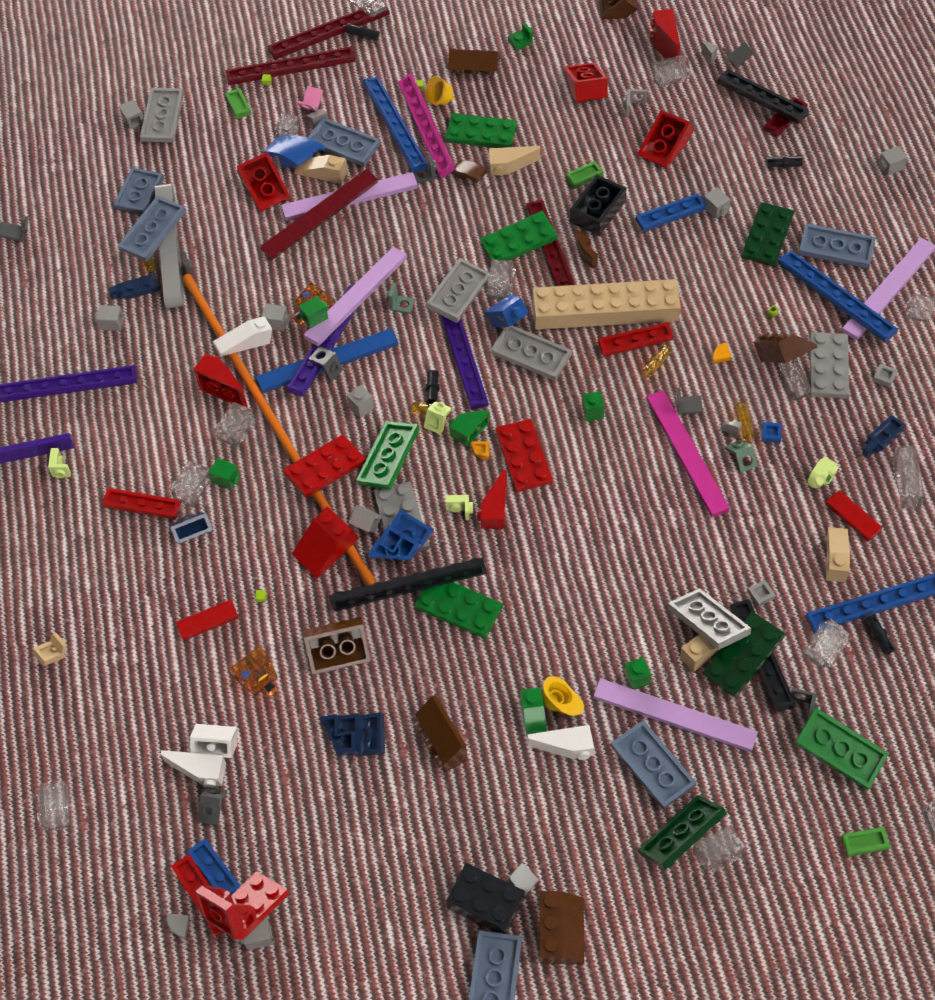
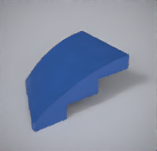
(293, 149)
(401, 538)

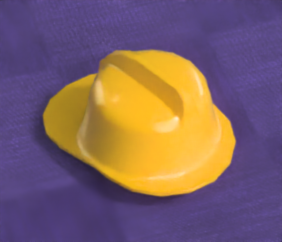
(438, 91)
(560, 697)

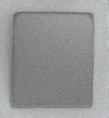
(709, 51)
(316, 116)
(523, 878)

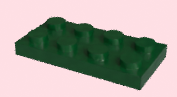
(768, 234)
(742, 659)
(682, 832)

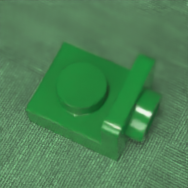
(522, 38)

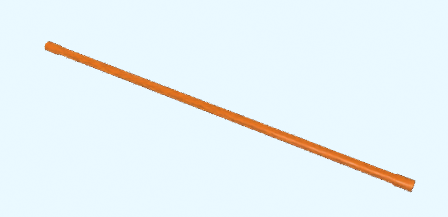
(365, 574)

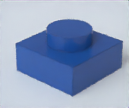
(771, 432)

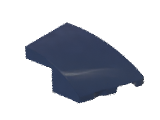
(356, 733)

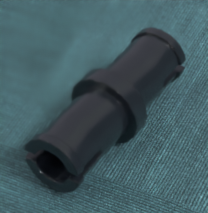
(362, 32)
(795, 161)
(432, 386)
(879, 634)

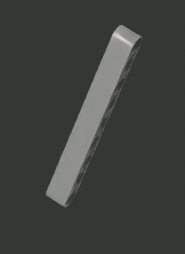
(170, 258)

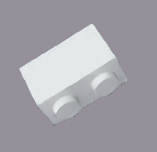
(214, 740)

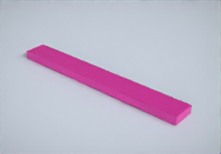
(426, 125)
(688, 454)

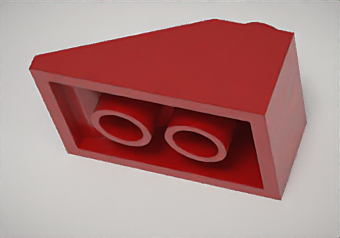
(664, 33)
(586, 82)
(666, 139)
(262, 182)
(218, 381)
(324, 542)

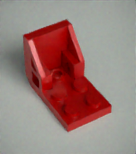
(245, 908)

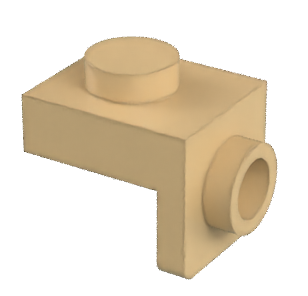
(50, 651)

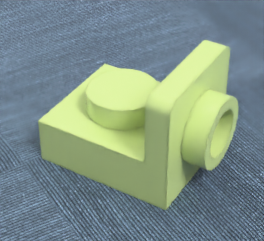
(436, 417)
(56, 464)
(459, 503)

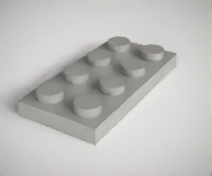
(162, 115)
(458, 290)
(531, 352)
(829, 365)
(392, 500)
(709, 618)

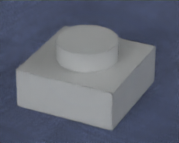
(885, 375)
(761, 593)

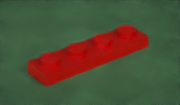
(635, 339)
(141, 503)
(192, 879)

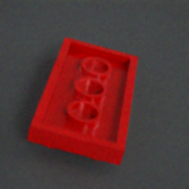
(523, 455)
(324, 466)

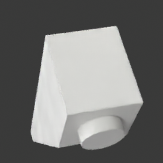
(246, 336)
(567, 742)
(202, 768)

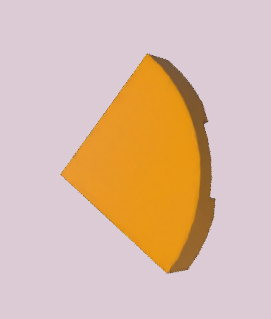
(722, 353)
(480, 449)

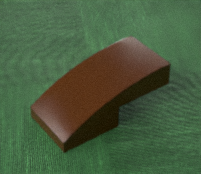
(469, 170)
(584, 247)

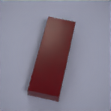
(778, 123)

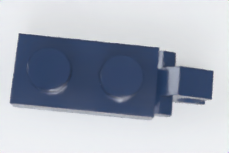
(135, 287)
(883, 436)

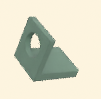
(395, 300)
(740, 450)

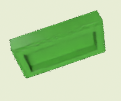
(238, 103)
(583, 174)
(865, 842)

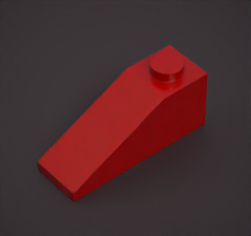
(494, 504)

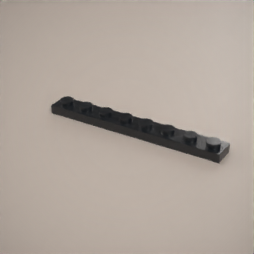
(407, 584)

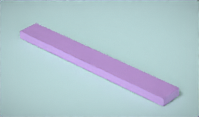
(383, 188)
(893, 284)
(356, 295)
(675, 715)

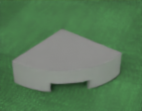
(732, 428)
(178, 924)

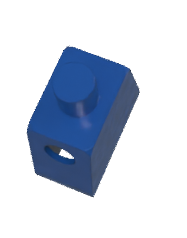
(510, 311)

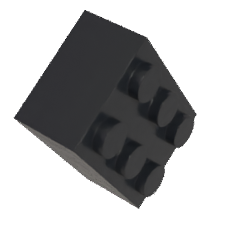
(598, 205)
(485, 899)

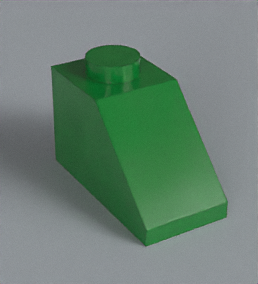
(469, 426)
(533, 710)

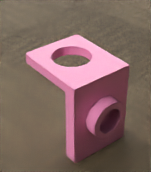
(311, 99)

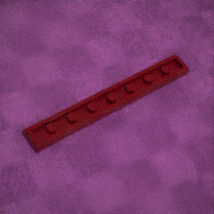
(321, 33)
(290, 65)
(318, 214)
(552, 251)

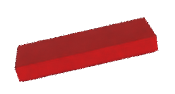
(853, 515)
(207, 620)

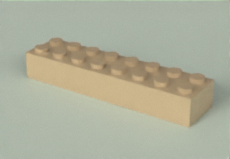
(606, 304)

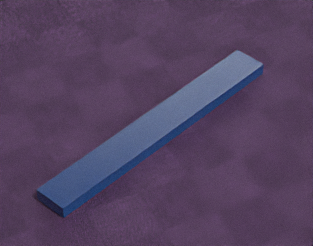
(395, 124)
(838, 296)
(345, 353)
(874, 602)

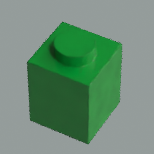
(313, 312)
(593, 406)
(224, 473)
(637, 673)

